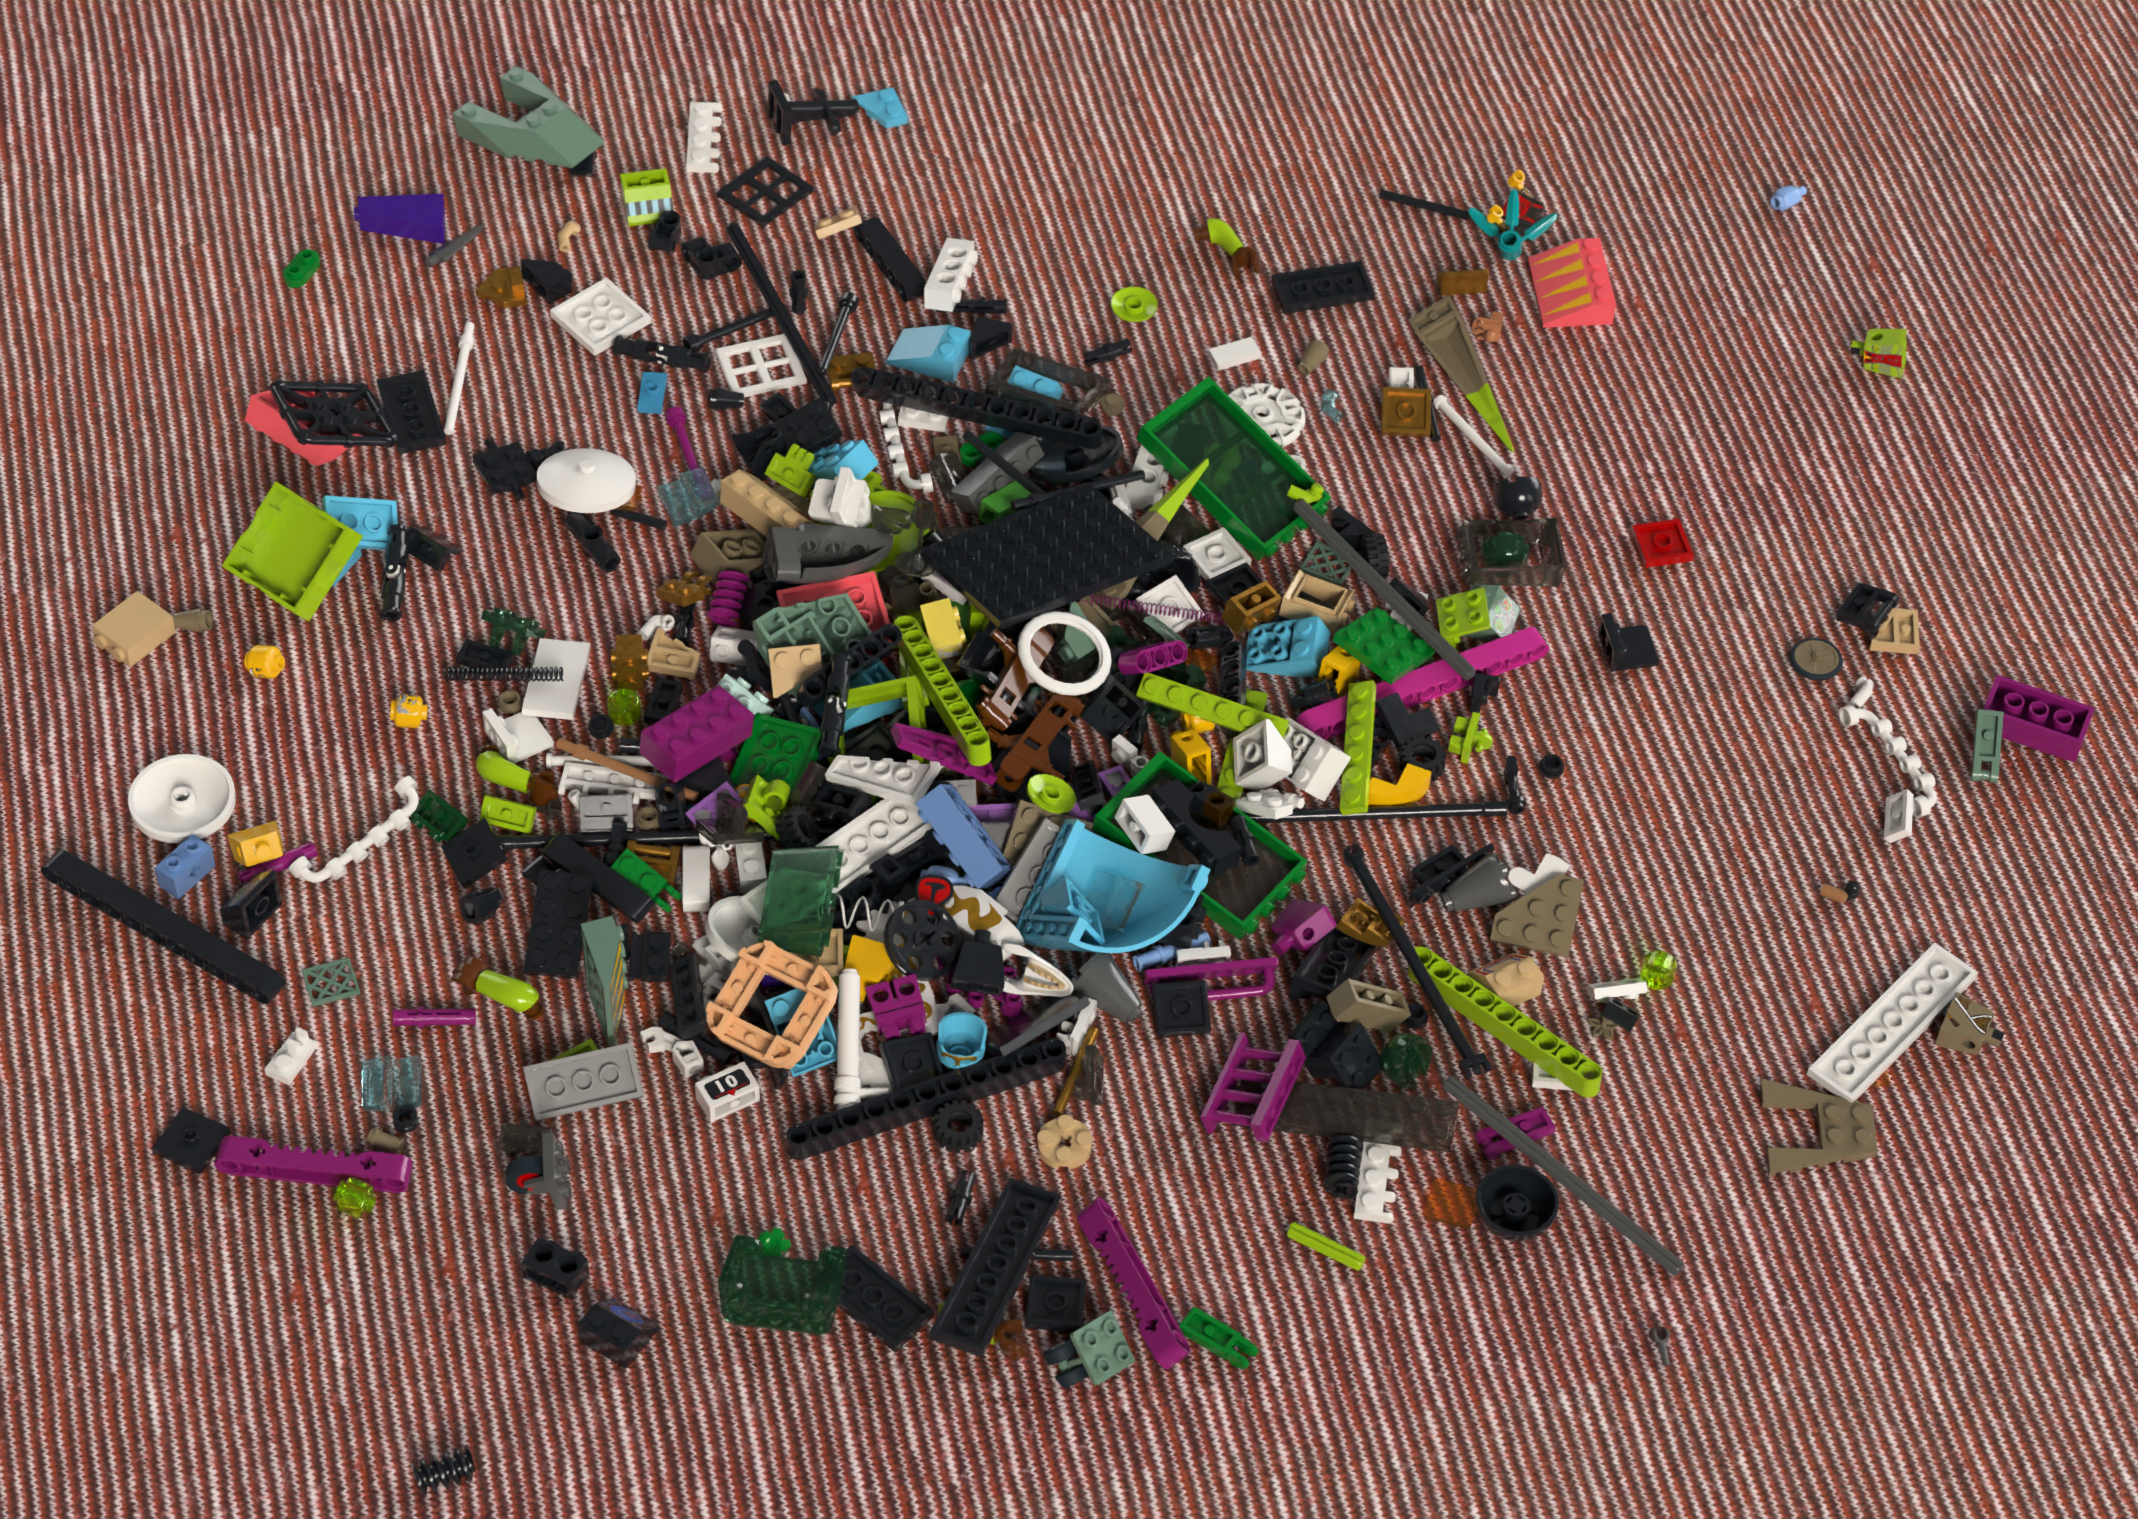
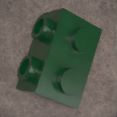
(439, 817)

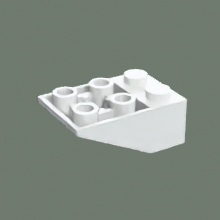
(1314, 761)

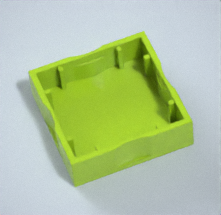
(292, 551)

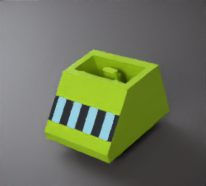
(645, 196)

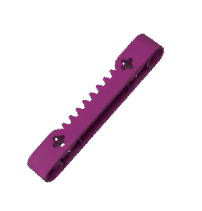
(242, 1155)
(1155, 1318)

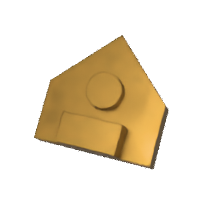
(504, 287)

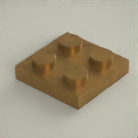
(1406, 412)

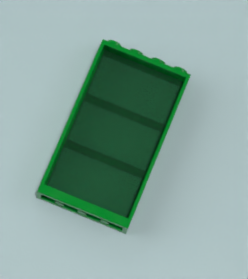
(1245, 471)

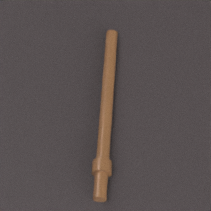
(583, 752)

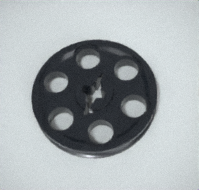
(912, 934)

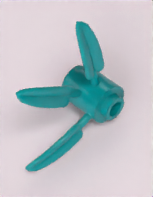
(1510, 241)

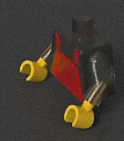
(1529, 208)

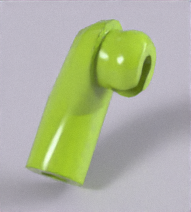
(1310, 495)

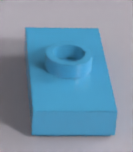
(652, 393)

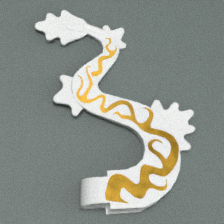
(971, 911)

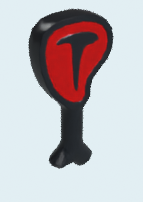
(933, 889)

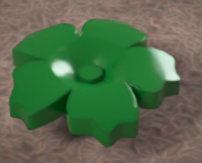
(774, 1242)

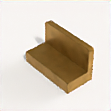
(1462, 282)

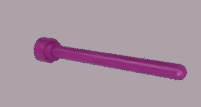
(676, 419)

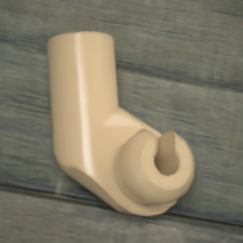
(570, 228)

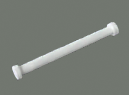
(1506, 470)
(561, 760)

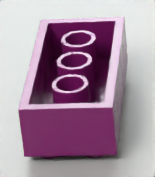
(2040, 718)
(696, 733)

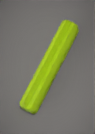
(1326, 1246)

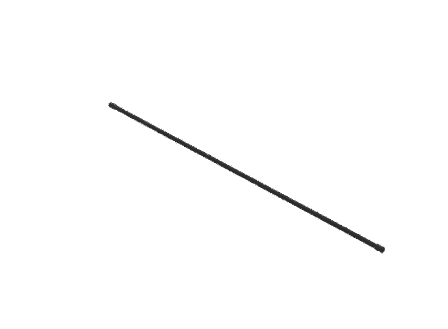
(1484, 809)

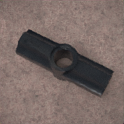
(593, 541)

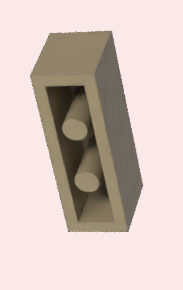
(1368, 1005)

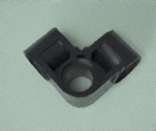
(710, 260)

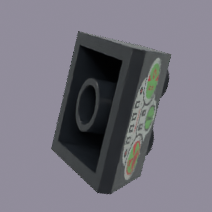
(252, 904)

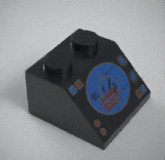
(616, 1331)

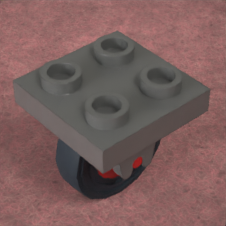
(542, 1173)

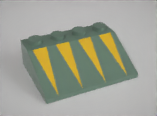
(605, 973)

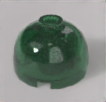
(1504, 550)
(1405, 1059)

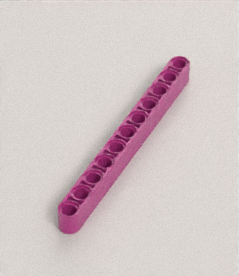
(1435, 679)

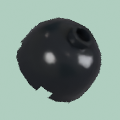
(1518, 498)

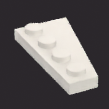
(884, 778)

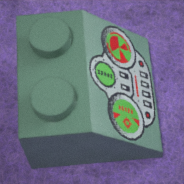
(1502, 614)
(1071, 642)

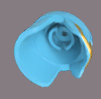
(961, 1040)

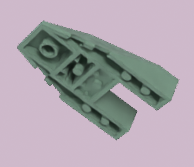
(546, 133)

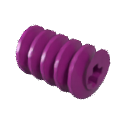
(725, 598)

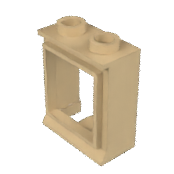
(1298, 608)

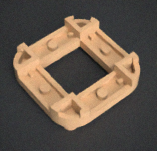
(806, 1022)

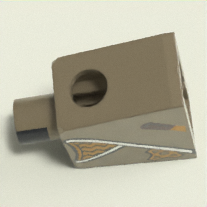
(1968, 1027)

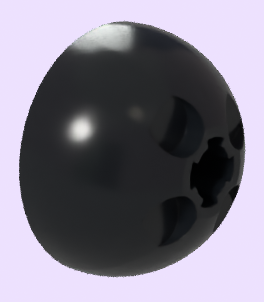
(759, 601)
(1516, 1202)

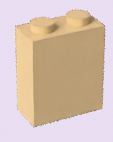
(133, 629)

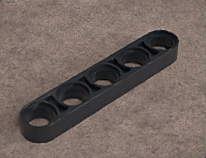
(1237, 678)

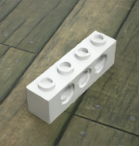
(950, 274)
(1148, 490)

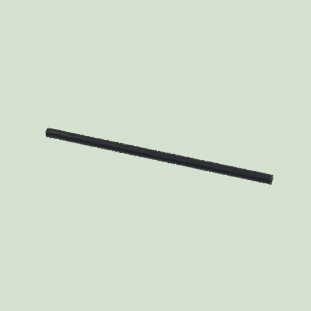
(1017, 476)

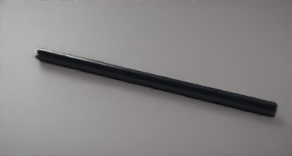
(780, 313)

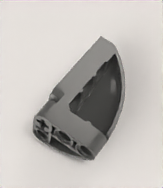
(822, 552)

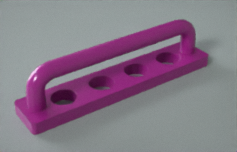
(1215, 970)

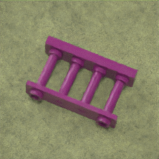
(1270, 1102)

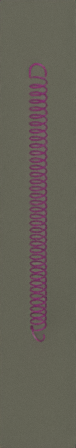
(1187, 616)

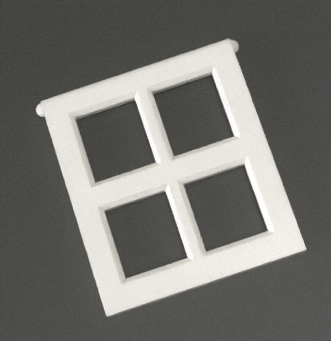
(760, 366)

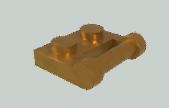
(842, 367)
(664, 867)

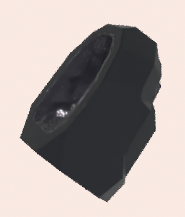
(480, 905)

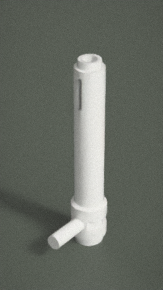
(848, 1081)

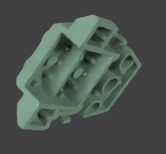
(827, 621)

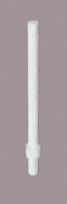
(465, 344)

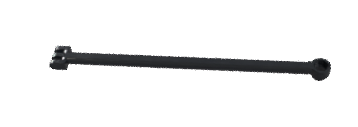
(1470, 1059)

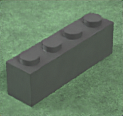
(1019, 450)

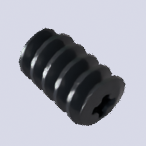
(1342, 1167)
(443, 1471)

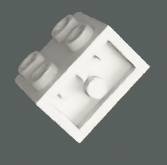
(517, 735)

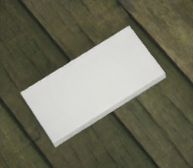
(557, 698)

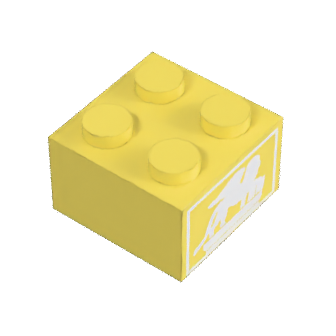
(944, 628)

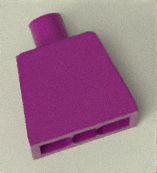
(1301, 926)

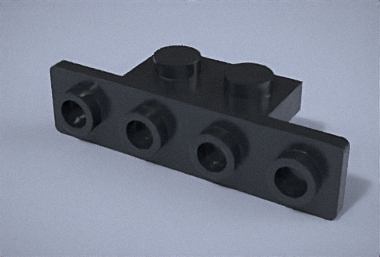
(1442, 870)
(763, 1021)

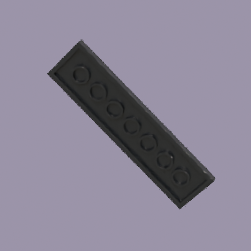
(995, 1267)

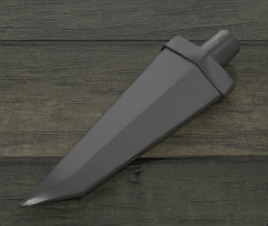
(447, 250)

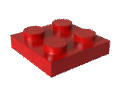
(1662, 543)

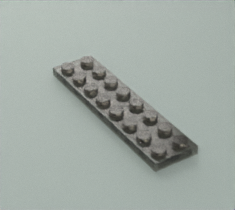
(1362, 1114)

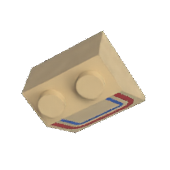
(1511, 978)

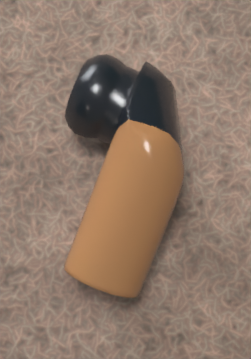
(1841, 895)

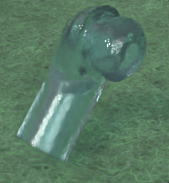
(1328, 405)

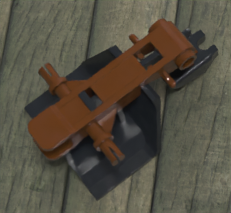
(1001, 676)
(1034, 745)

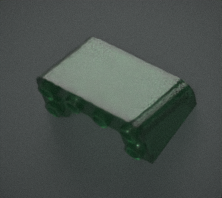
(800, 898)

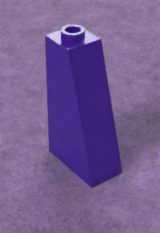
(403, 216)

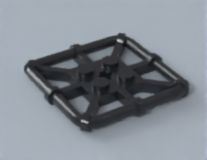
(333, 415)

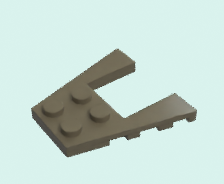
(1843, 1128)

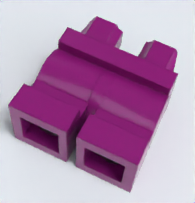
(899, 1012)

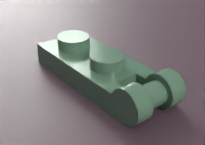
(1987, 745)

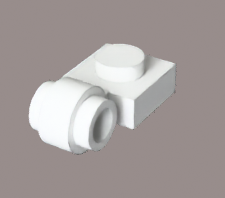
(1126, 754)

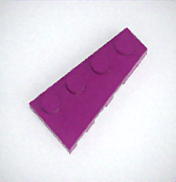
(941, 749)

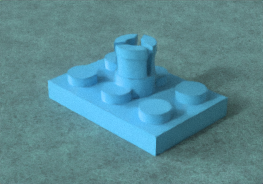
(365, 516)

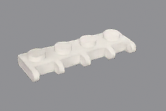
(701, 135)
(604, 781)
(1373, 1180)

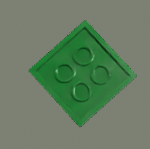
(1383, 645)
(776, 752)

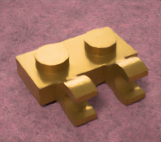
(684, 592)

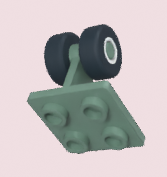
(1100, 1352)

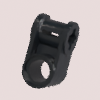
(666, 232)
(672, 810)

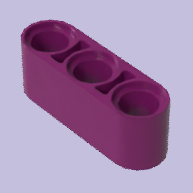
(1152, 657)

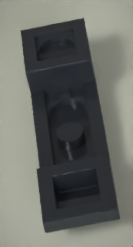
(909, 860)

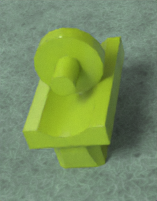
(1479, 739)

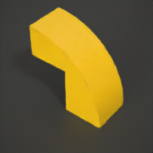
(1409, 789)

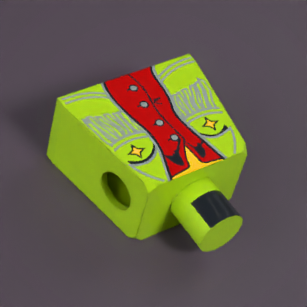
(1883, 351)

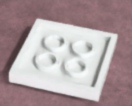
(600, 315)

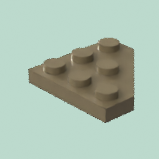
(1024, 824)
(1542, 918)

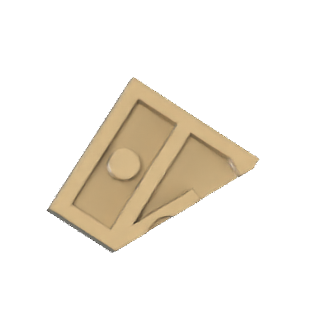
(838, 222)
(1898, 633)
(672, 657)
(792, 666)

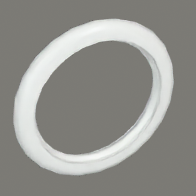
(1047, 682)

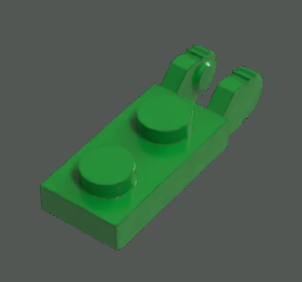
(644, 878)
(1217, 1337)

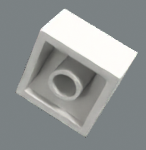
(1261, 757)

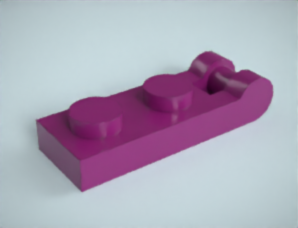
(1533, 1123)

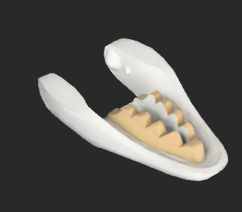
(1038, 977)

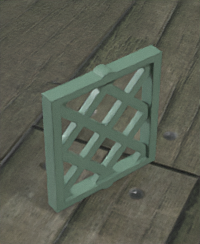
(1325, 576)
(1164, 630)
(333, 997)

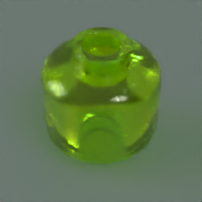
(624, 707)
(1658, 969)
(354, 1197)

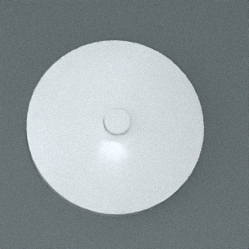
(586, 480)
(181, 798)
(731, 928)

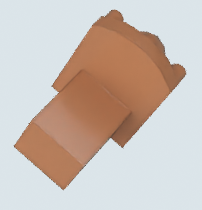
(1487, 328)

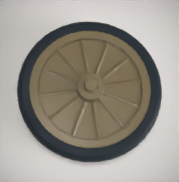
(1816, 659)

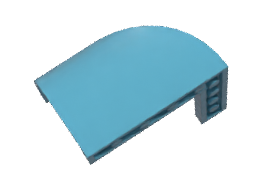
(1079, 856)

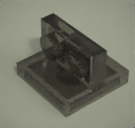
(730, 824)

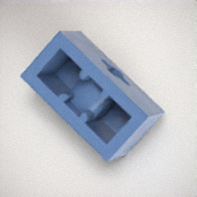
(185, 866)

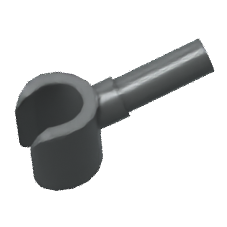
(1661, 1343)

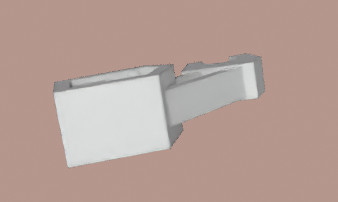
(689, 1064)

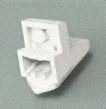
(841, 501)

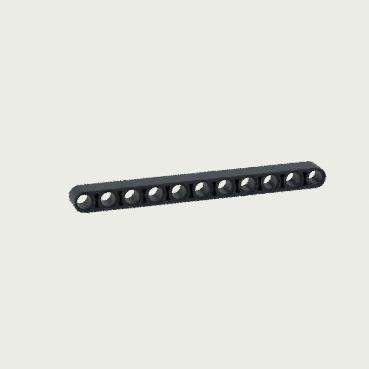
(984, 415)
(163, 926)
(917, 1107)

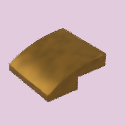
(1366, 924)

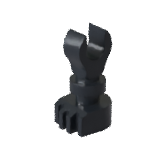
(537, 457)
(618, 835)

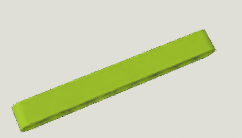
(943, 692)
(1511, 1026)

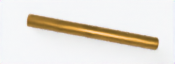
(1075, 1072)

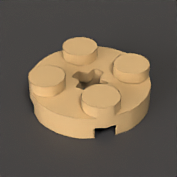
(1064, 1129)

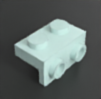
(740, 691)

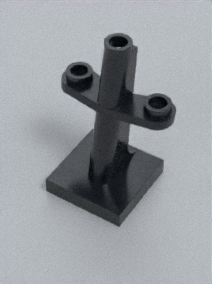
(790, 112)

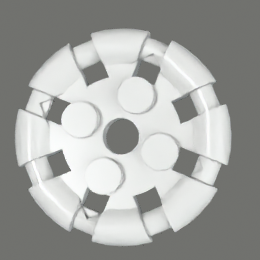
(1257, 400)

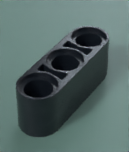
(850, 896)

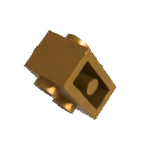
(1251, 607)
(630, 662)

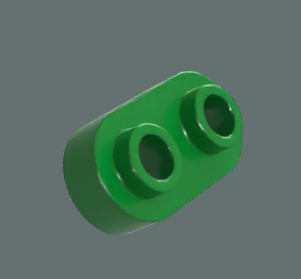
(301, 268)
(970, 455)

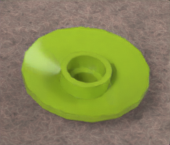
(1134, 304)
(1051, 793)

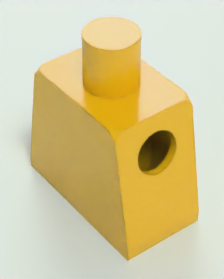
(1341, 668)
(1191, 754)
(256, 844)
(871, 963)

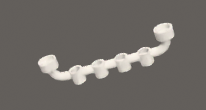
(896, 452)
(1896, 746)
(357, 850)

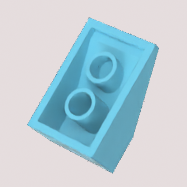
(932, 351)
(1066, 900)

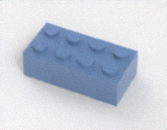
(963, 836)

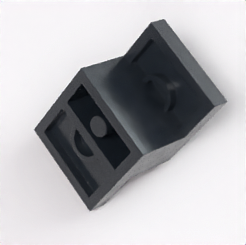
(1114, 702)
(1336, 1048)

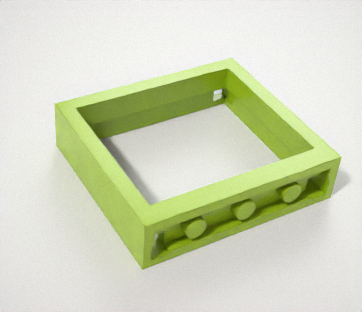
(885, 691)

